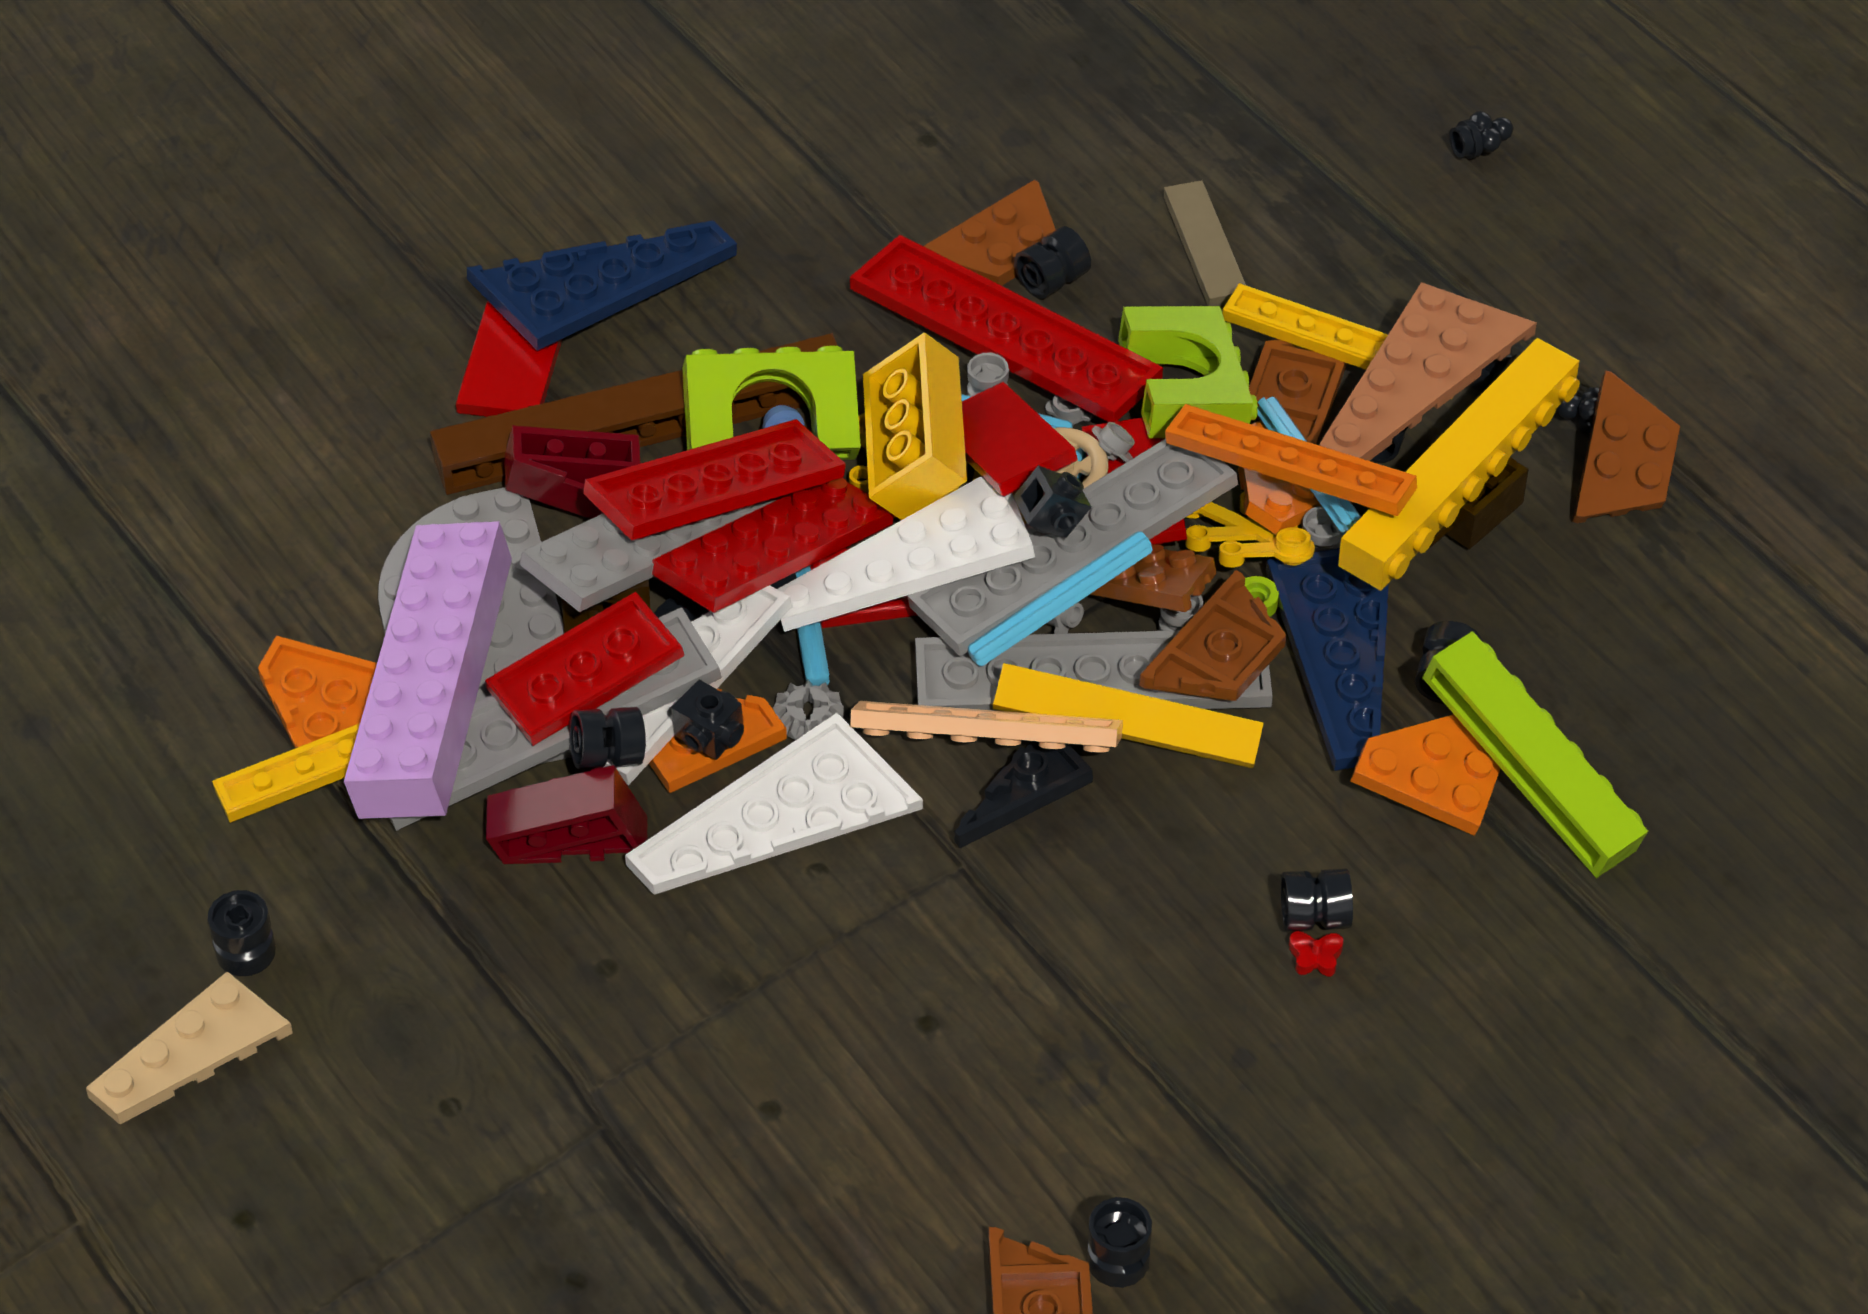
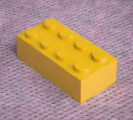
(914, 427)

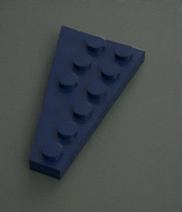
(594, 280)
(1339, 646)

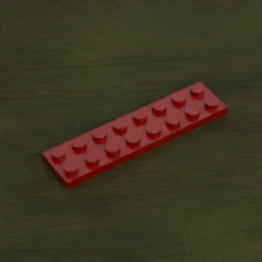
(999, 321)

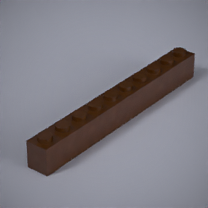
(652, 407)

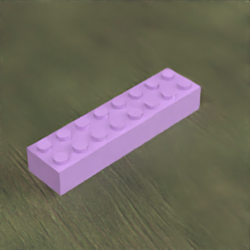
(428, 671)

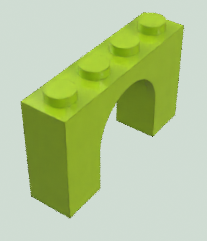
(1192, 339)
(821, 378)

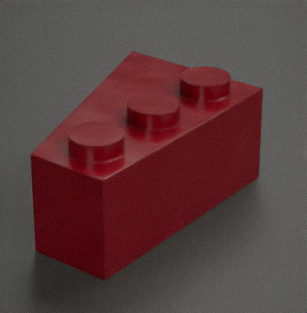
(555, 462)
(566, 817)

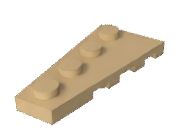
(203, 1035)

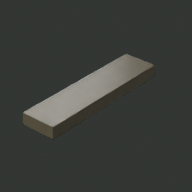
(1204, 241)

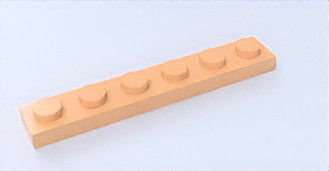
(1004, 726)

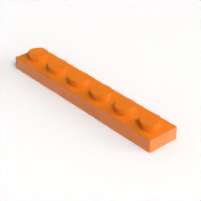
(1291, 459)

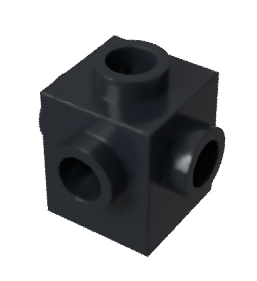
(1052, 501)
(708, 719)

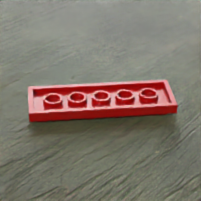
(713, 479)
(771, 543)

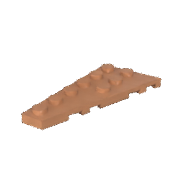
(1421, 365)

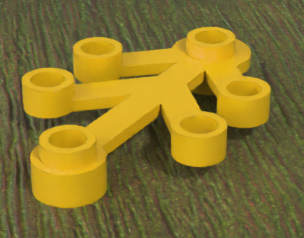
(1289, 545)

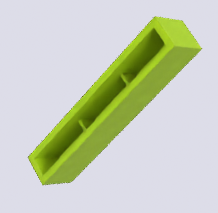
(1535, 754)

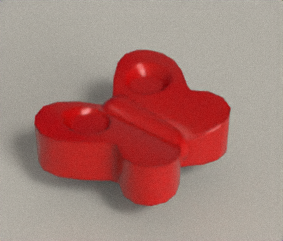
(1316, 954)

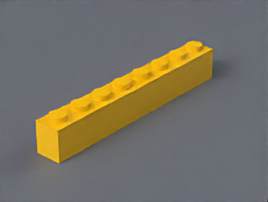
(1462, 462)

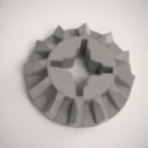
(791, 703)

